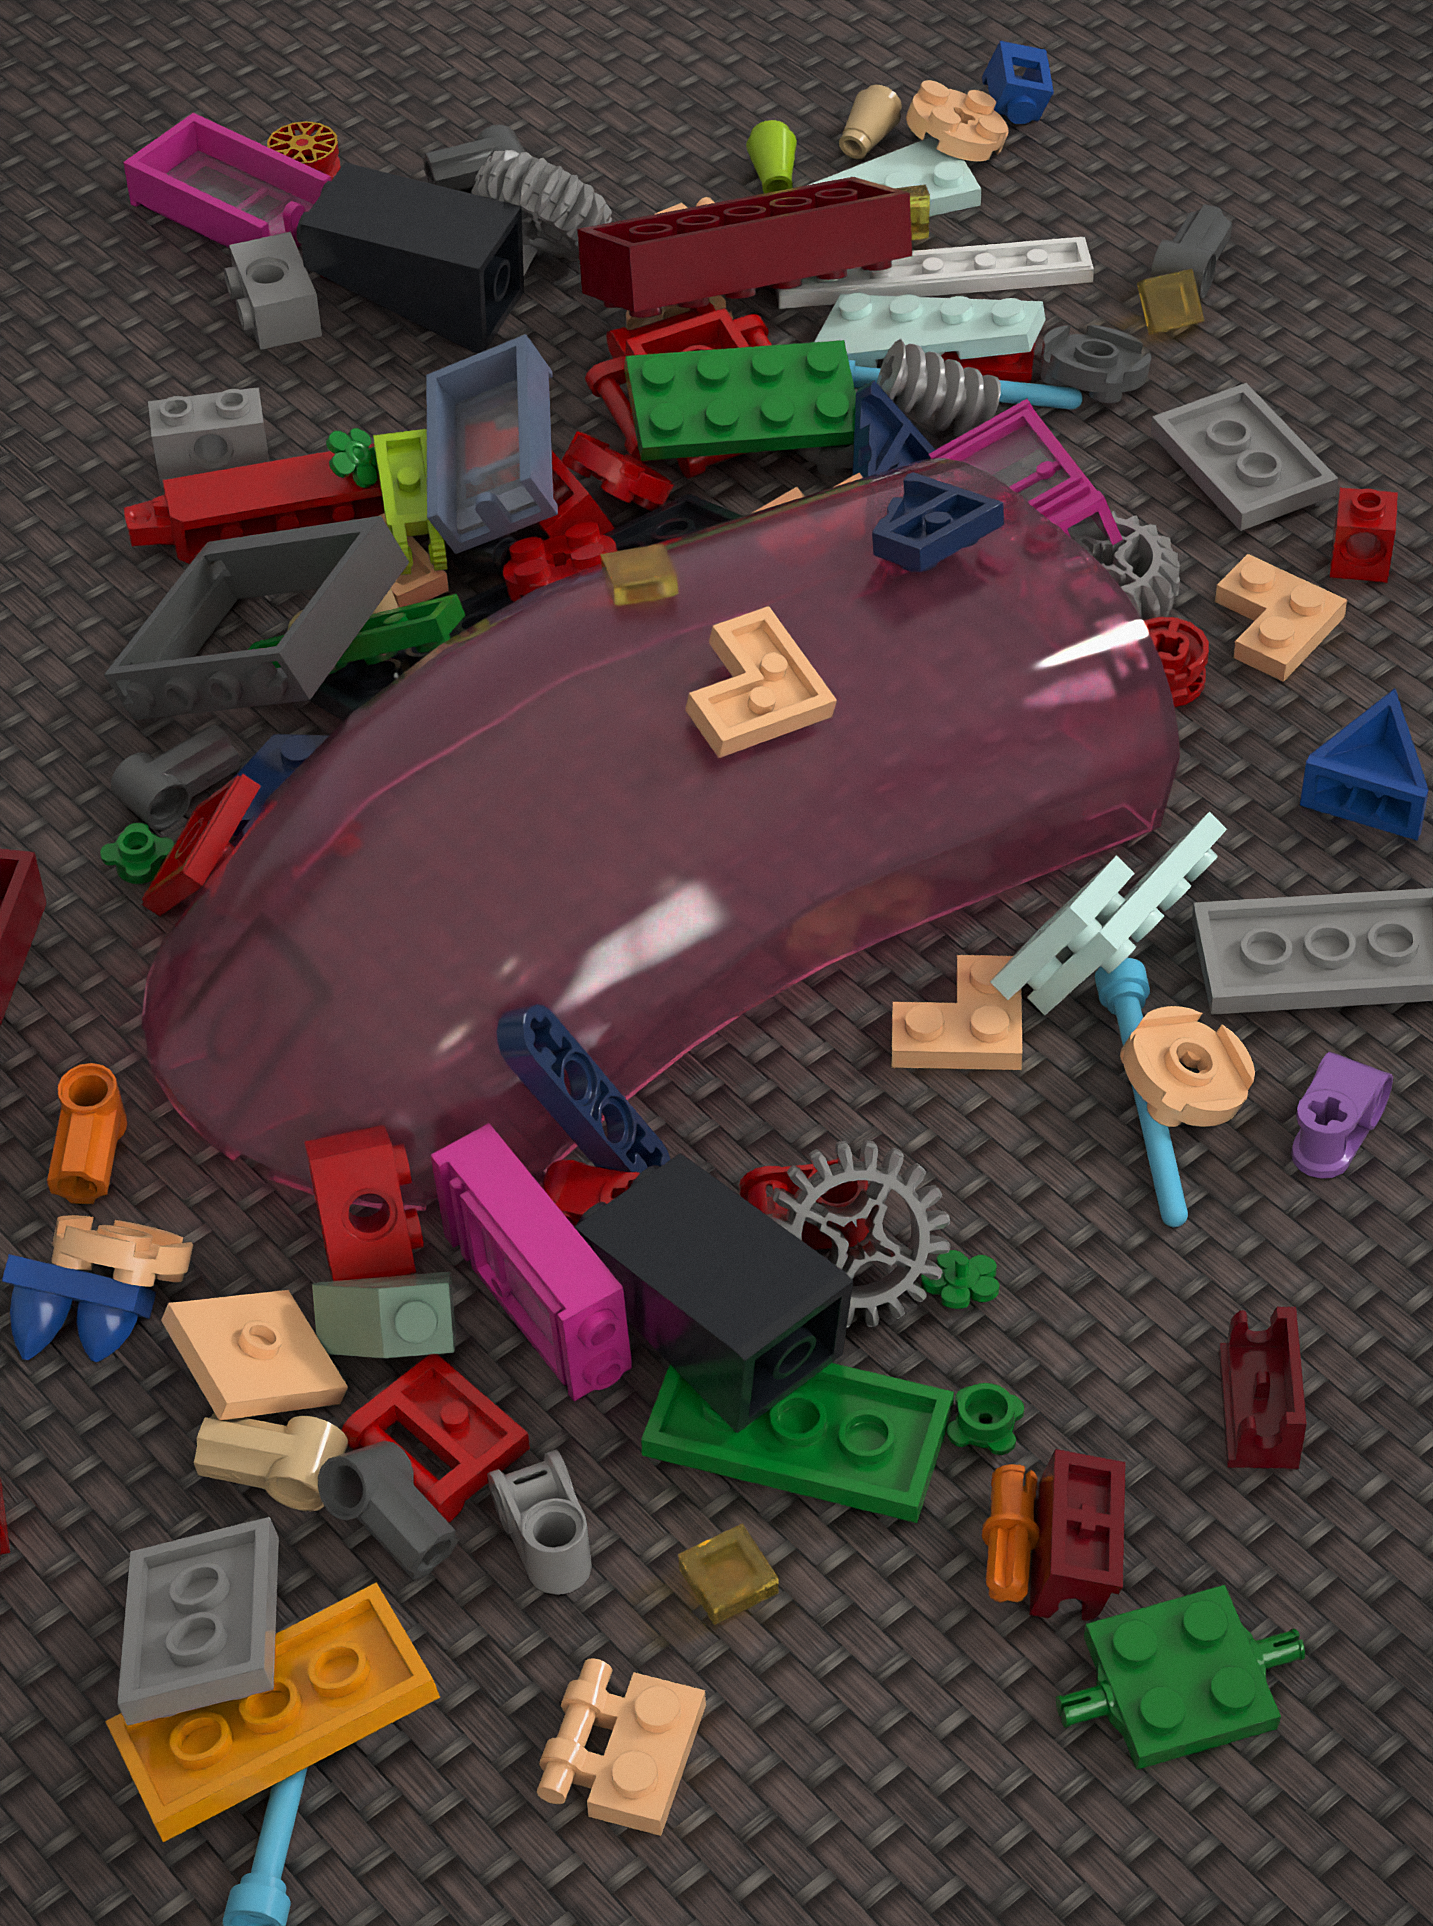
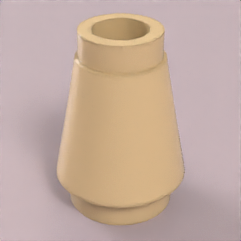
(870, 120)

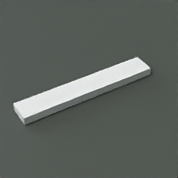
(956, 272)

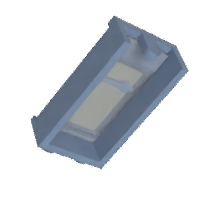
(489, 445)

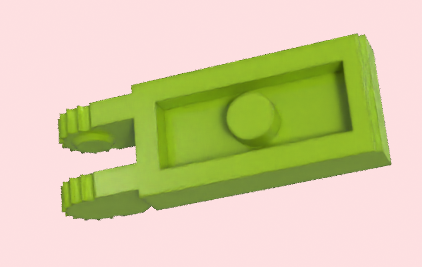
(403, 485)

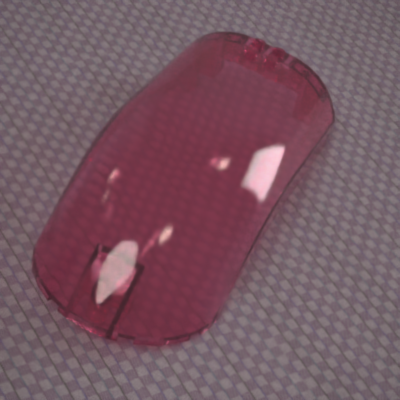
(566, 839)

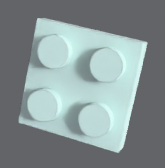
(1065, 931)

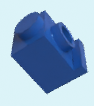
(1019, 96)

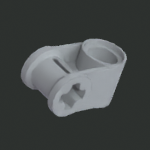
(543, 1512)

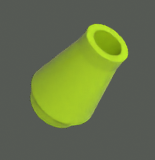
(772, 154)

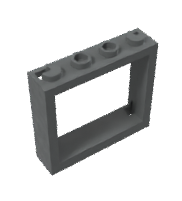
(347, 561)

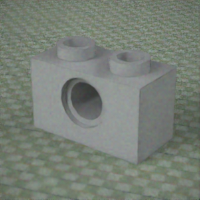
(273, 291)
(207, 432)

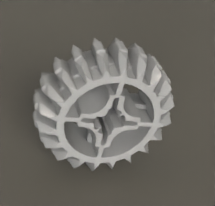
(550, 200)
(1139, 563)
(872, 1207)

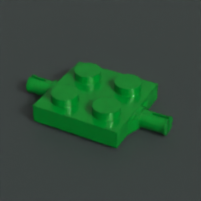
(1180, 1677)

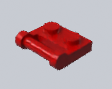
(448, 1419)

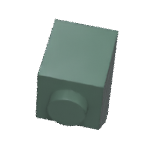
(386, 1316)

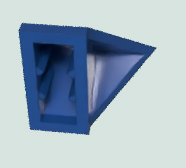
(1370, 773)

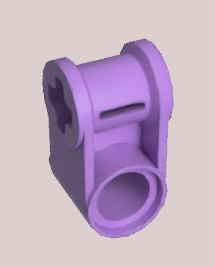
(1338, 1114)

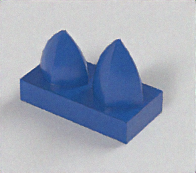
(45, 1295)

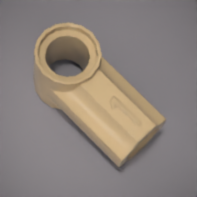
(270, 1455)

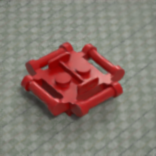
(690, 331)

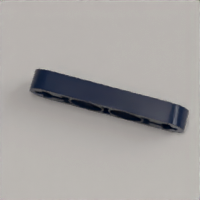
(538, 1052)

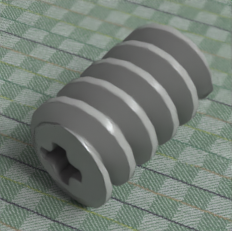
(938, 388)

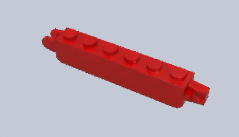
(249, 502)

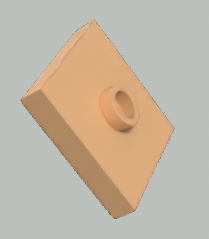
(254, 1354)

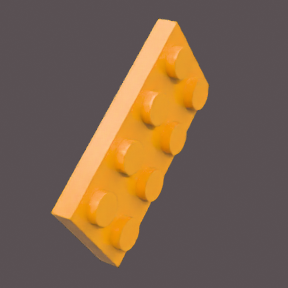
(333, 1685)

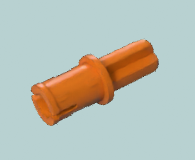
(1010, 1533)

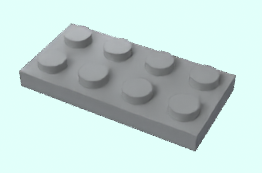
(1316, 950)

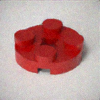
(619, 473)
(542, 562)

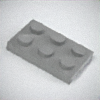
(1243, 456)
(199, 1621)

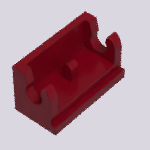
(1263, 1393)
(1080, 1533)

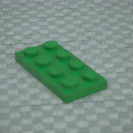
(741, 400)
(833, 1439)

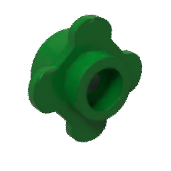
(137, 853)
(990, 1403)

